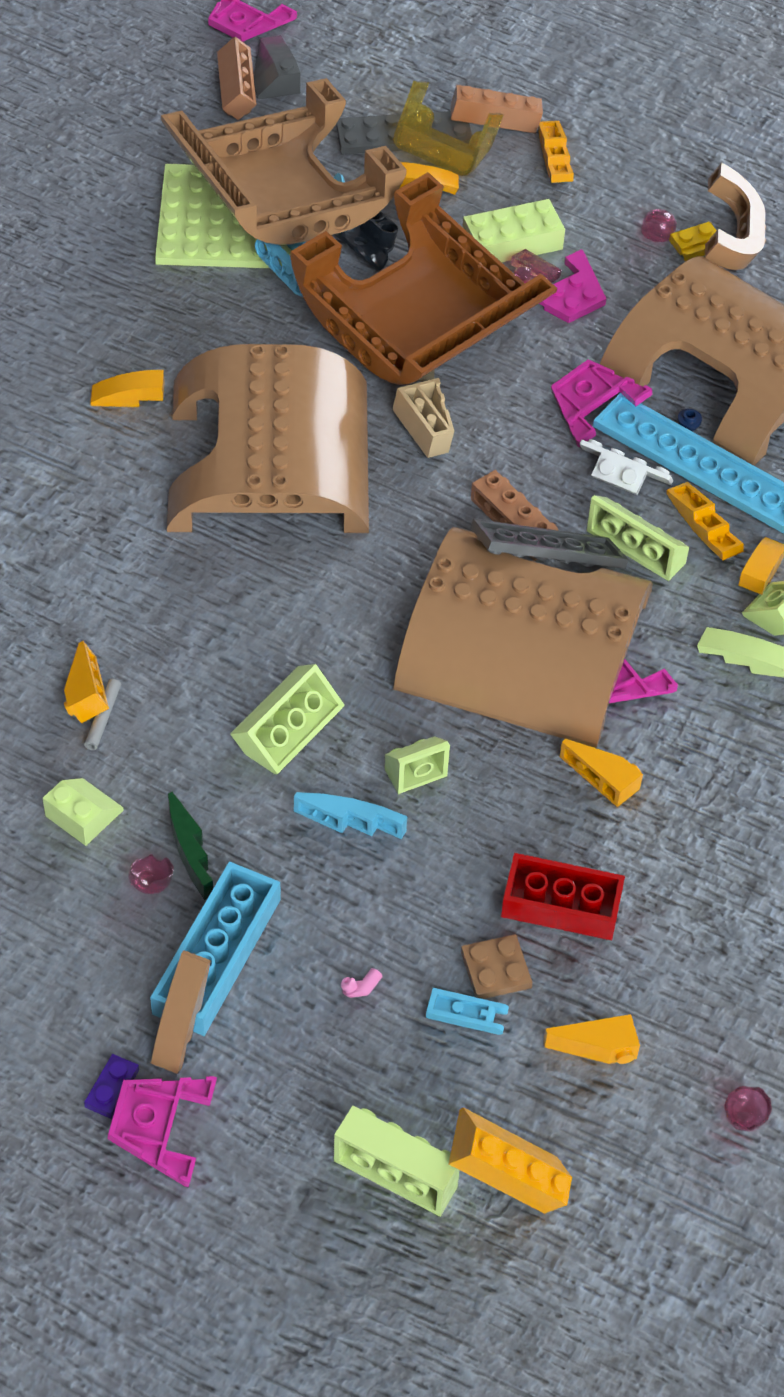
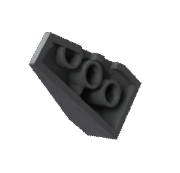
(275, 69)

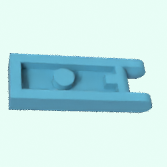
(465, 1011)

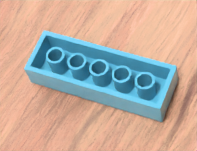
(225, 935)

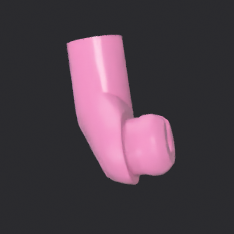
(361, 988)

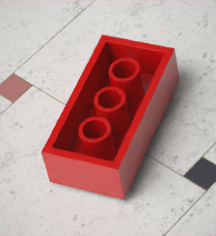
(562, 896)

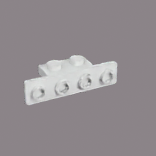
(622, 471)

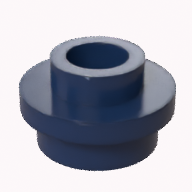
(689, 419)

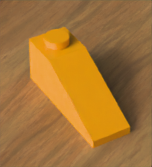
(84, 686)
(603, 770)
(600, 1040)

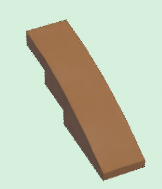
(180, 1011)

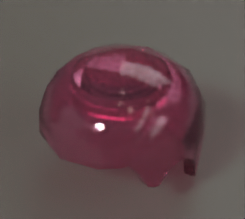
(658, 225)
(150, 874)
(747, 1108)

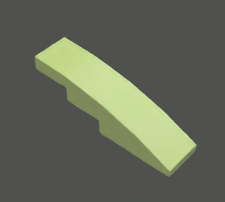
(741, 649)

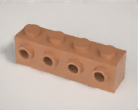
(236, 78)
(475, 104)
(505, 504)

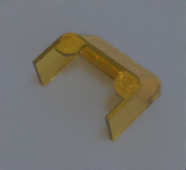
(419, 139)

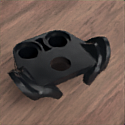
(379, 239)

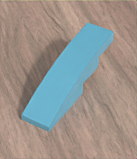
(341, 811)

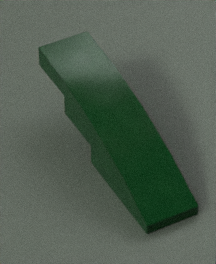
(189, 842)

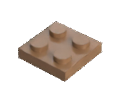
(496, 967)

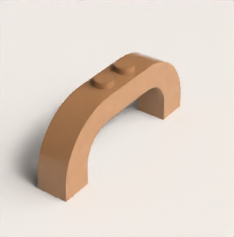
(750, 213)

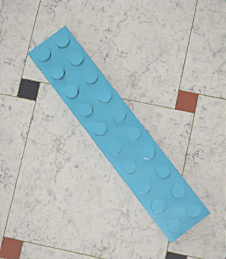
(695, 459)

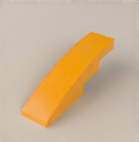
(555, 152)
(446, 178)
(704, 521)

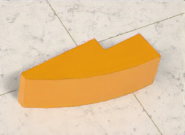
(129, 389)
(762, 565)

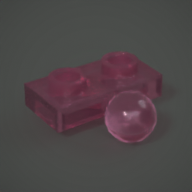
(530, 265)

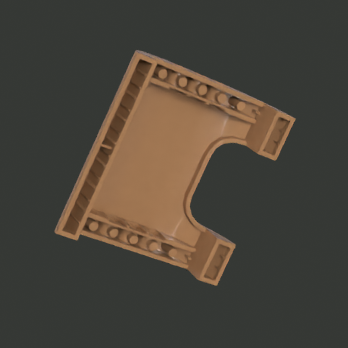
(274, 180)
(724, 326)
(285, 435)
(520, 638)

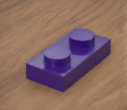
(107, 1088)

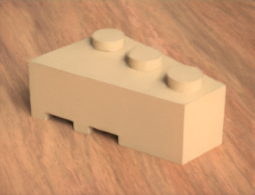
(425, 416)

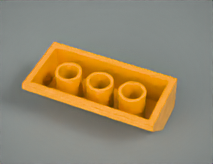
(509, 1163)

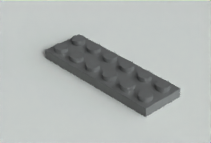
(371, 132)
(549, 544)

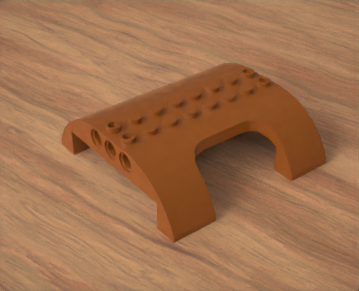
(423, 305)

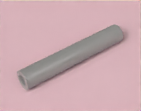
(100, 720)

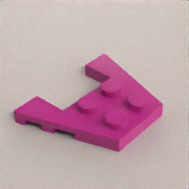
(245, 21)
(577, 293)
(589, 388)
(631, 686)
(146, 1118)

